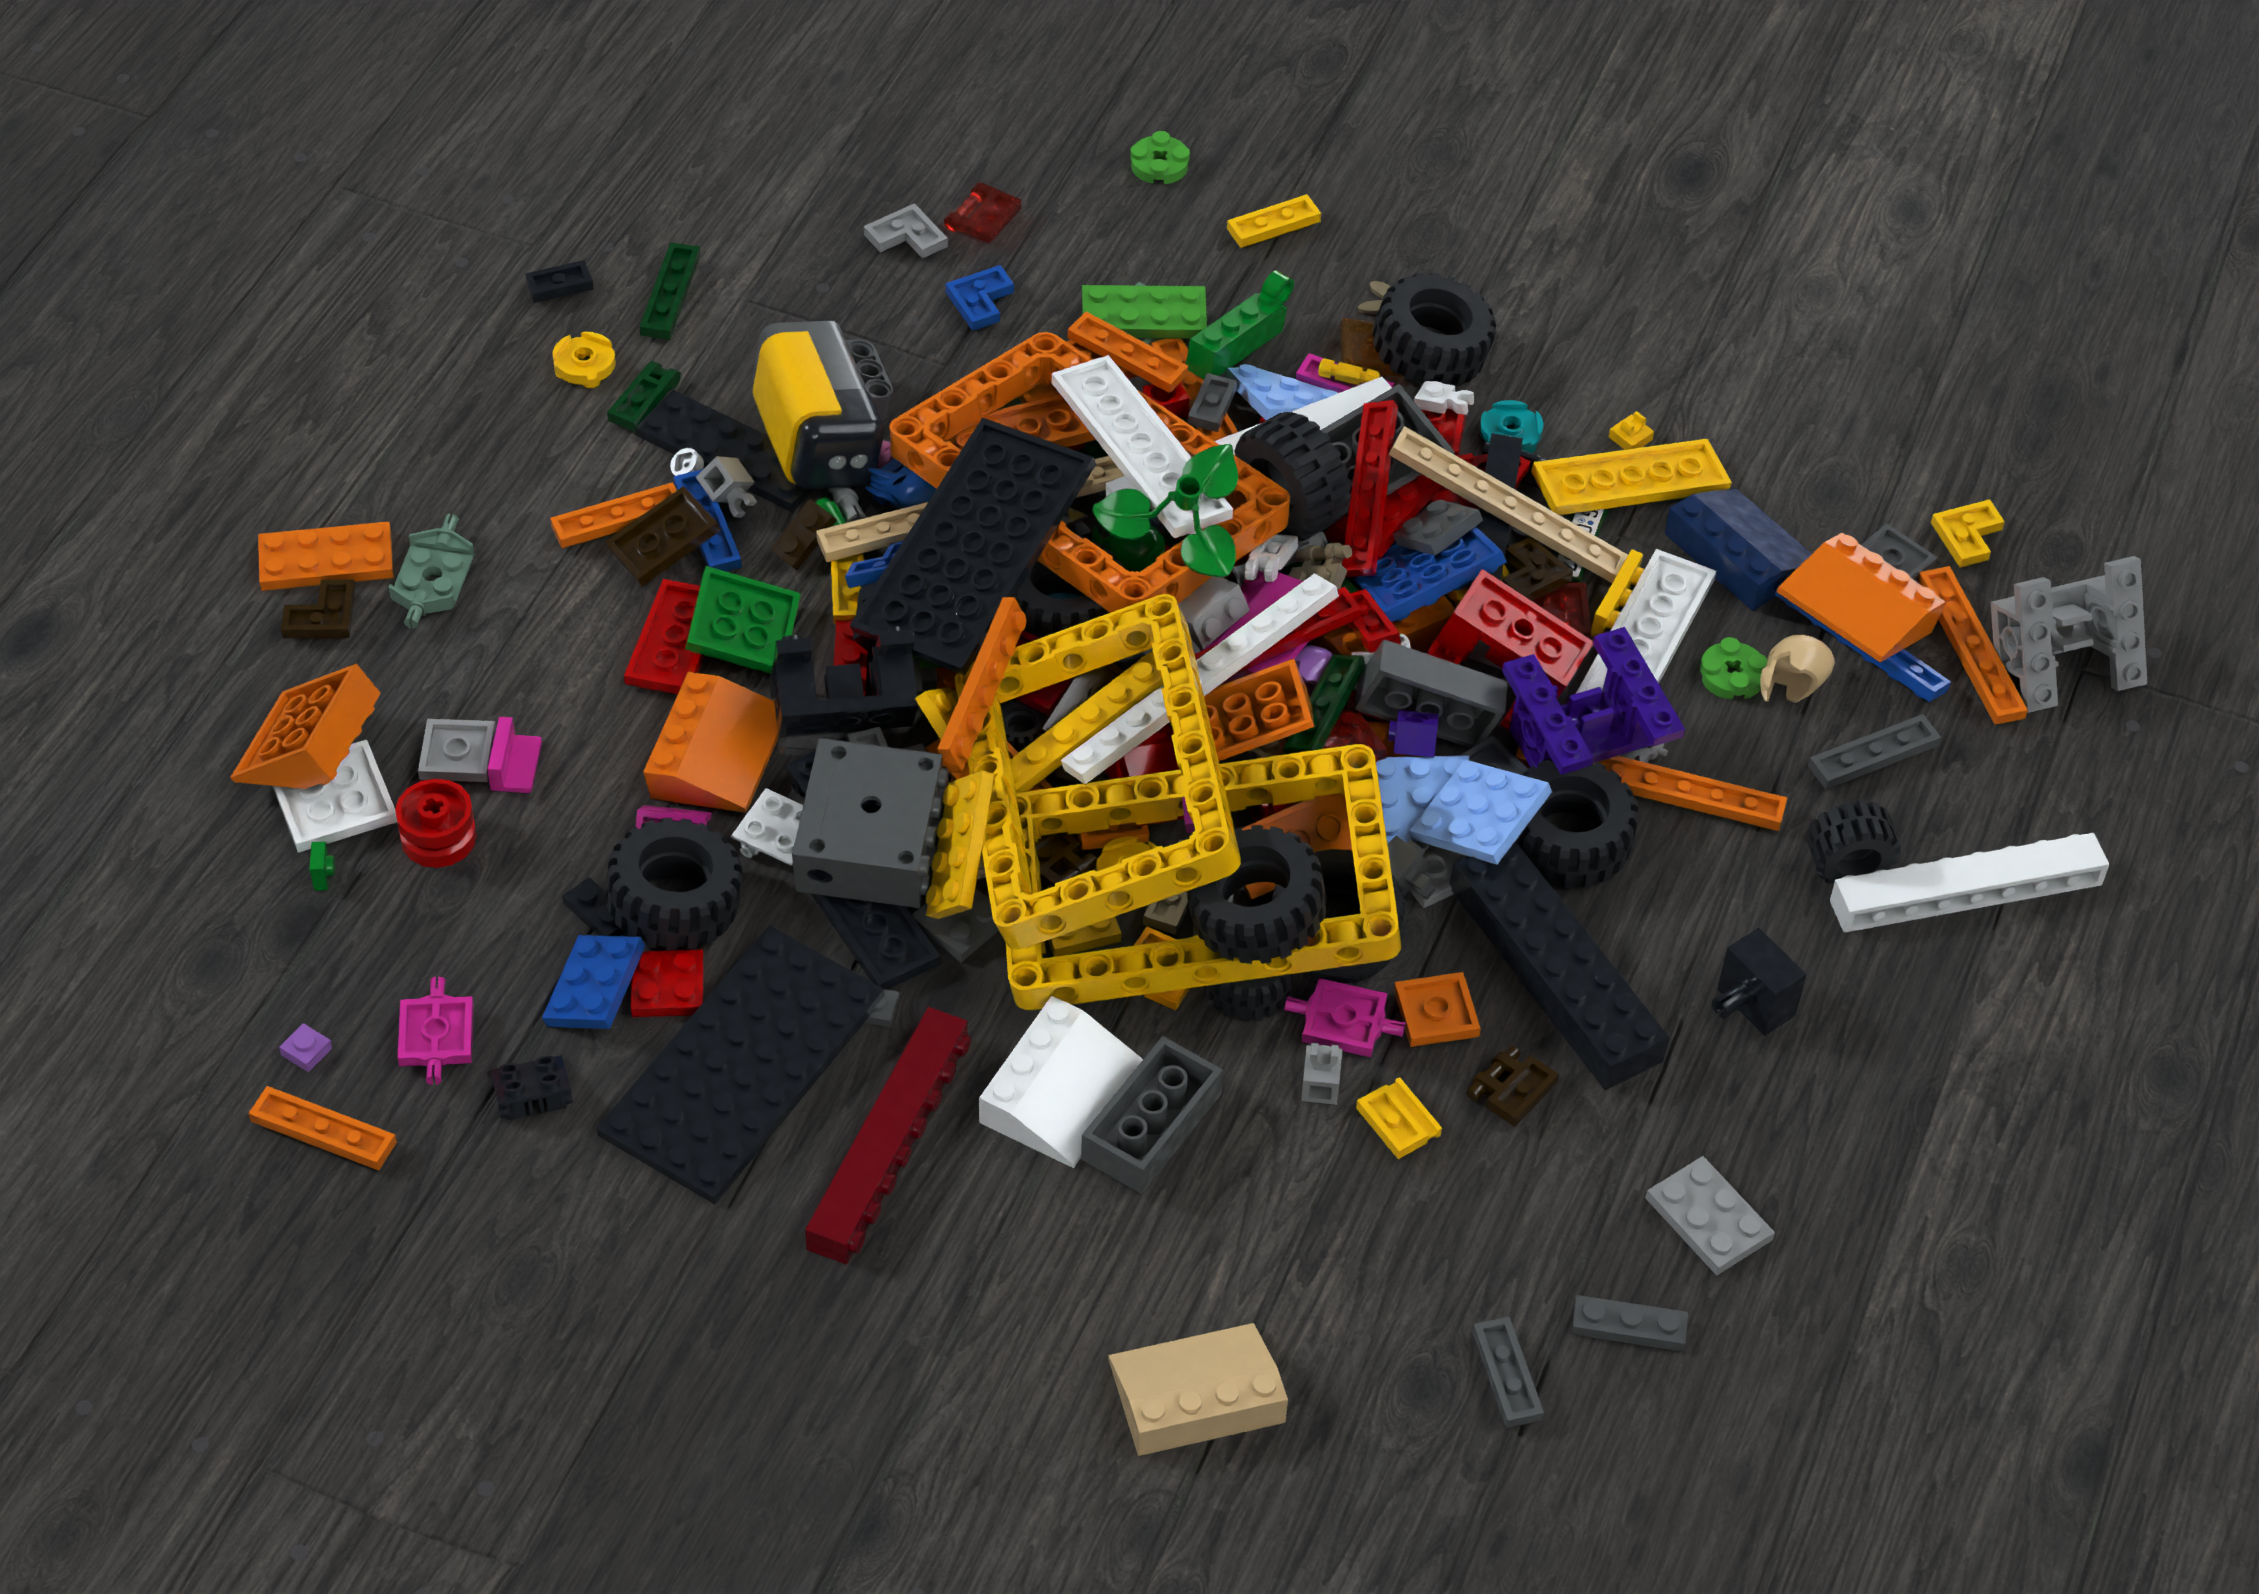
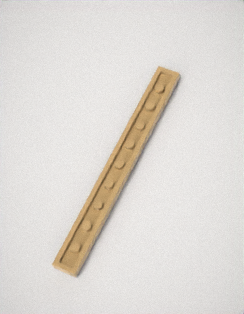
(894, 526)

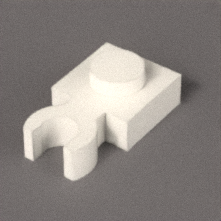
(1440, 397)

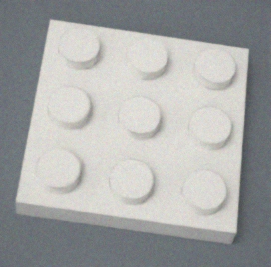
(342, 808)

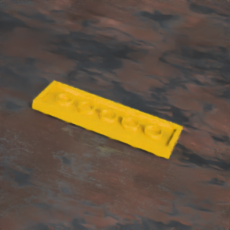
(1630, 476)

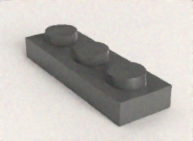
(1629, 1323)
(1507, 1372)

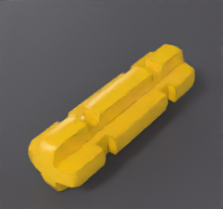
(1346, 372)

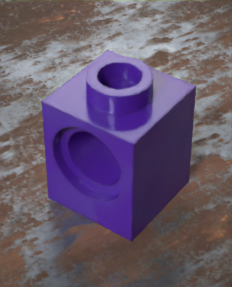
(1414, 733)

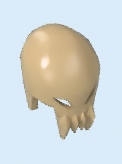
(1799, 664)

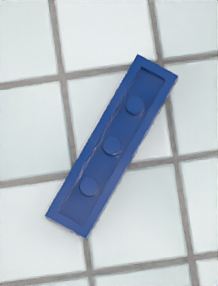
(720, 549)

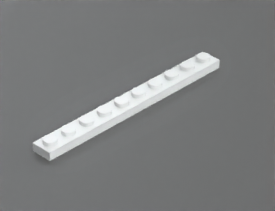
(1213, 669)

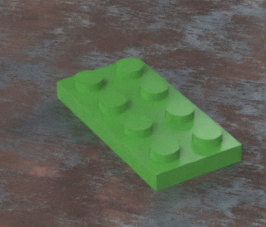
(1148, 309)

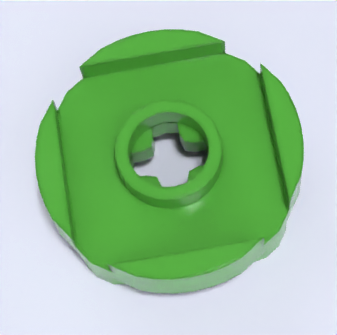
(1159, 146)
(1736, 655)

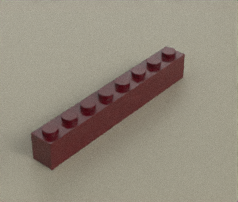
(887, 1136)

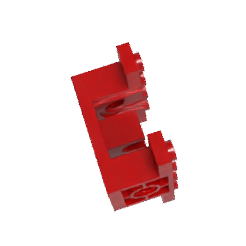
(1513, 630)

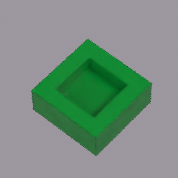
(321, 866)

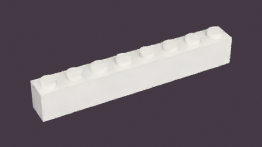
(1968, 882)

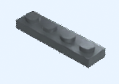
(1874, 751)

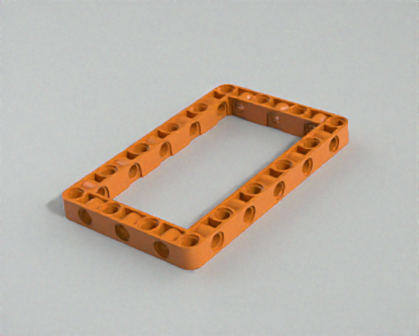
(920, 445)

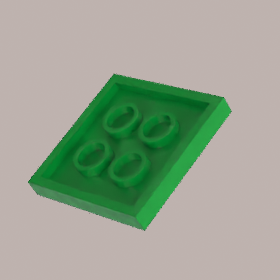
(740, 619)

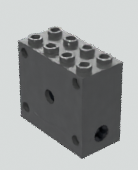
(869, 823)

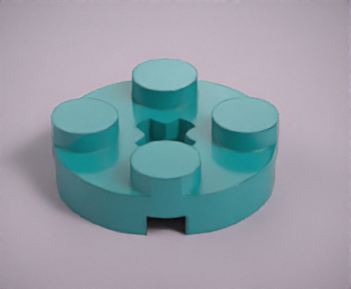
(1515, 413)

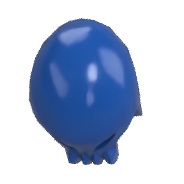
(908, 493)

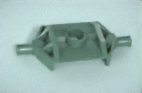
(432, 553)

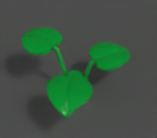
(1206, 552)

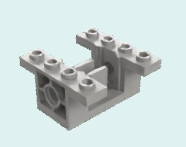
(2089, 612)

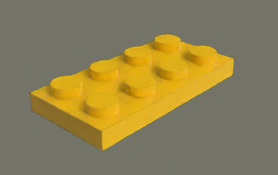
(959, 845)

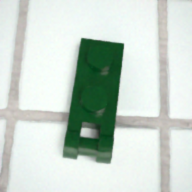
(643, 395)

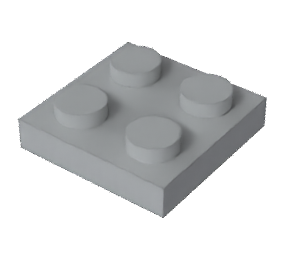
(456, 750)

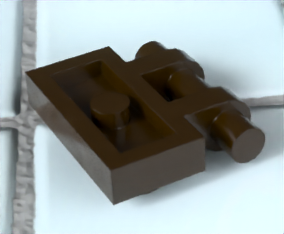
(1061, 850)
(1520, 1091)

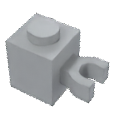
(727, 482)
(1321, 1074)

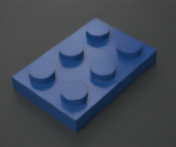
(593, 982)

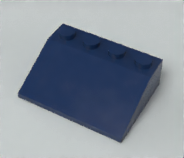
(1737, 541)

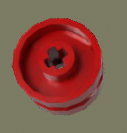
(436, 823)

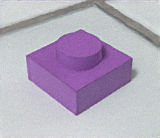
(305, 1047)

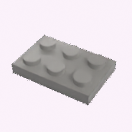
(1710, 1215)

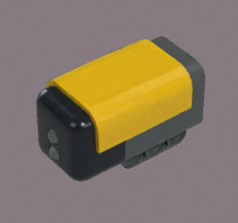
(821, 403)

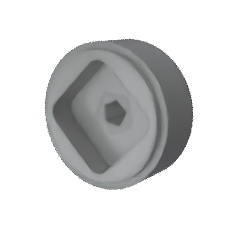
(686, 461)

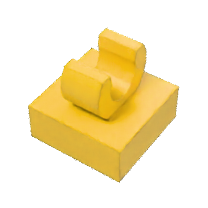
(1631, 432)

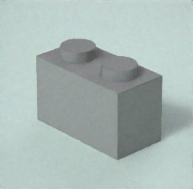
(1213, 609)

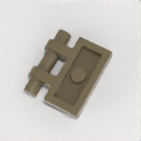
(1331, 569)

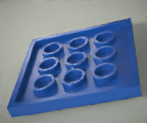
(1416, 579)

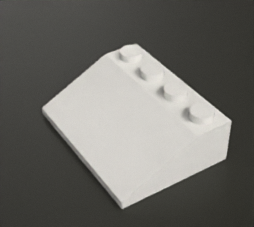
(1056, 1081)

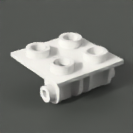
(770, 827)

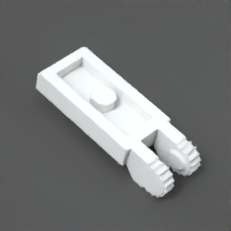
(1271, 557)

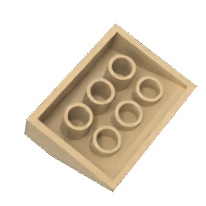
(1199, 1388)

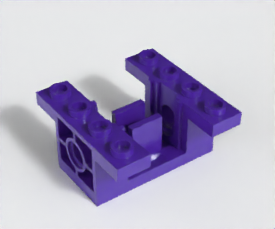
(1597, 722)

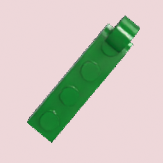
(1241, 329)

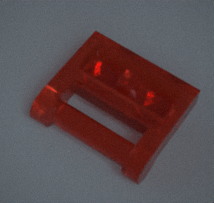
(989, 218)

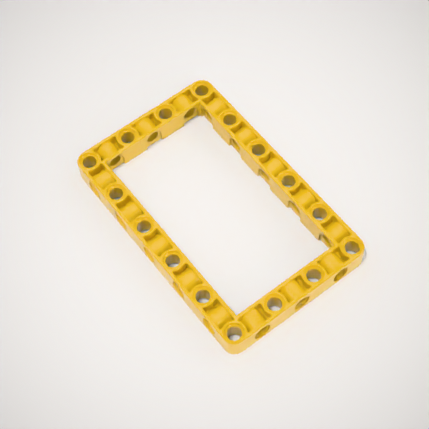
(1157, 798)
(1139, 879)

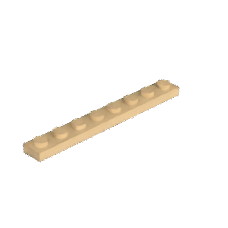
(1508, 504)

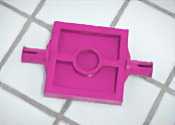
(1344, 1017)
(435, 1031)

